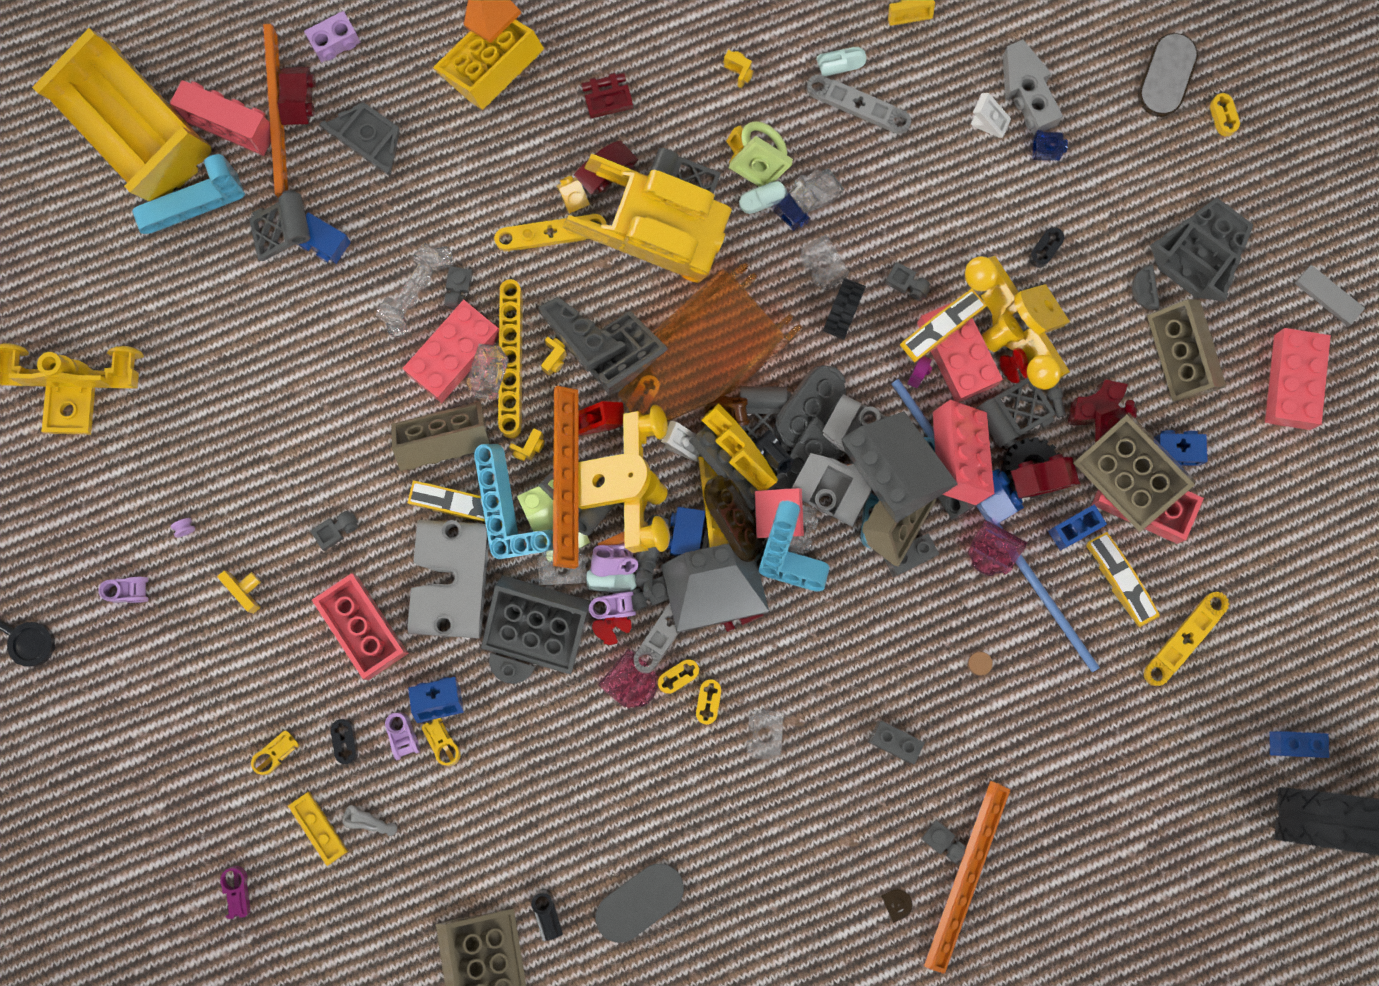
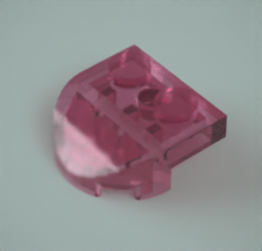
(995, 550)
(628, 684)

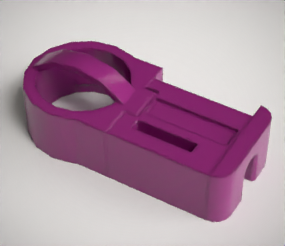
(920, 370)
(237, 896)

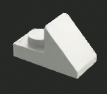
(990, 116)
(678, 441)

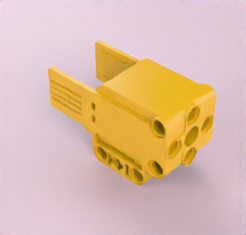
(659, 220)

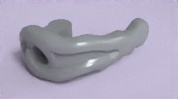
(355, 819)

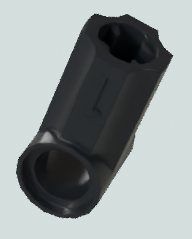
(773, 452)
(547, 917)

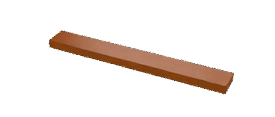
(276, 128)
(565, 478)
(967, 877)

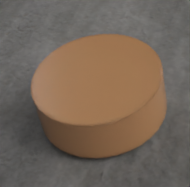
(979, 663)

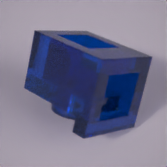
(1043, 150)
(791, 213)

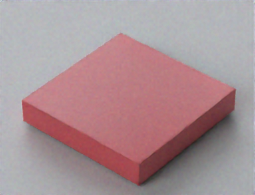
(766, 506)

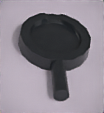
(29, 643)

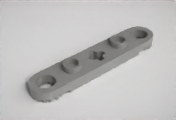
(873, 109)
(656, 642)

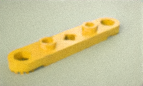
(533, 234)
(1174, 651)

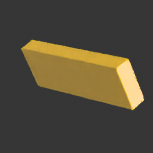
(318, 828)

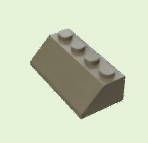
(1186, 350)
(439, 436)
(893, 538)

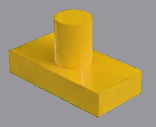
(910, 11)
(241, 589)

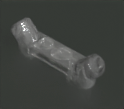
(427, 260)

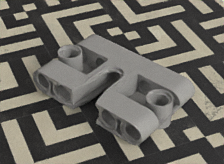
(831, 478)
(464, 598)

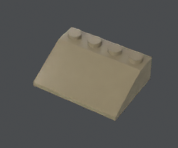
(1135, 472)
(481, 950)

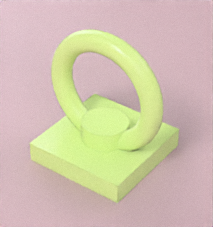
(758, 159)

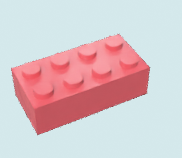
(222, 117)
(451, 351)
(964, 360)
(1297, 379)
(964, 449)
(1172, 524)
(360, 626)

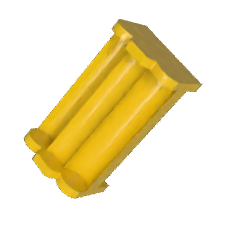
(123, 117)

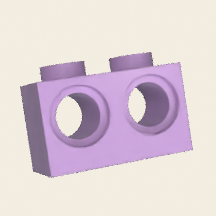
(329, 32)

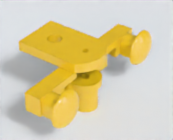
(1036, 308)
(68, 383)
(630, 481)

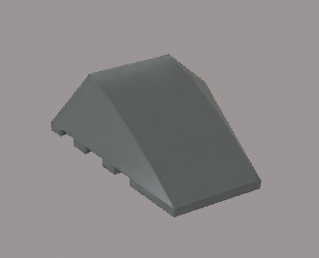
(1204, 250)

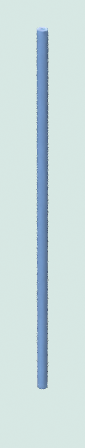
(1021, 563)

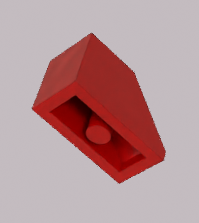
(600, 417)

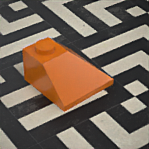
(490, 17)

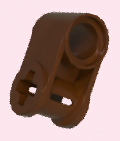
(734, 406)

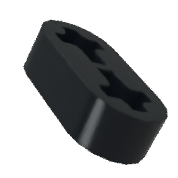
(1042, 244)
(338, 742)

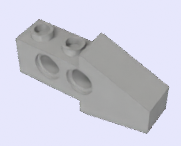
(1025, 69)

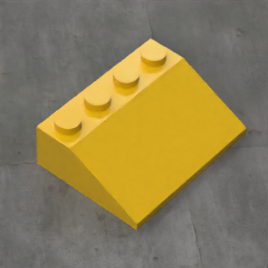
(484, 68)

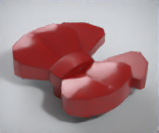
(1010, 364)
(604, 628)

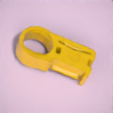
(440, 738)
(278, 750)

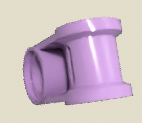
(611, 560)
(128, 590)
(614, 605)
(401, 737)

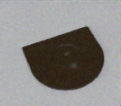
(898, 904)

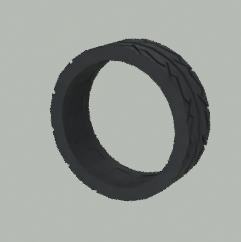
(1328, 820)

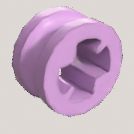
(182, 527)

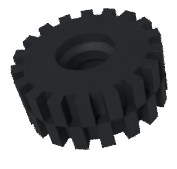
(844, 308)
(1023, 451)

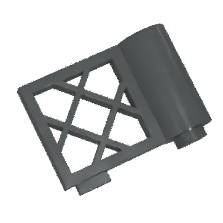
(670, 162)
(291, 222)
(764, 401)
(1003, 425)
(587, 518)

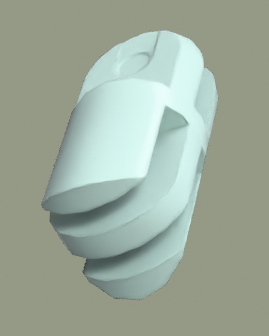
(841, 60)
(762, 197)
(611, 583)

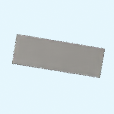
(1329, 295)

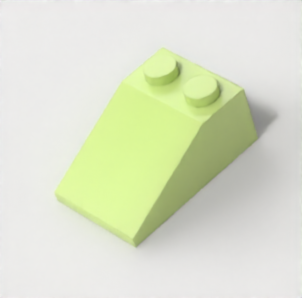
(539, 512)

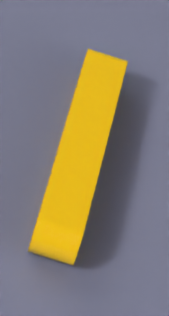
(513, 347)

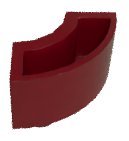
(296, 95)
(615, 152)
(1083, 408)
(1045, 477)

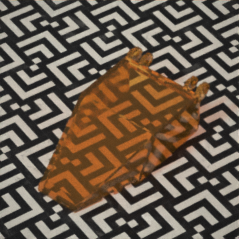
(712, 348)

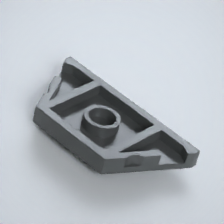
(366, 134)

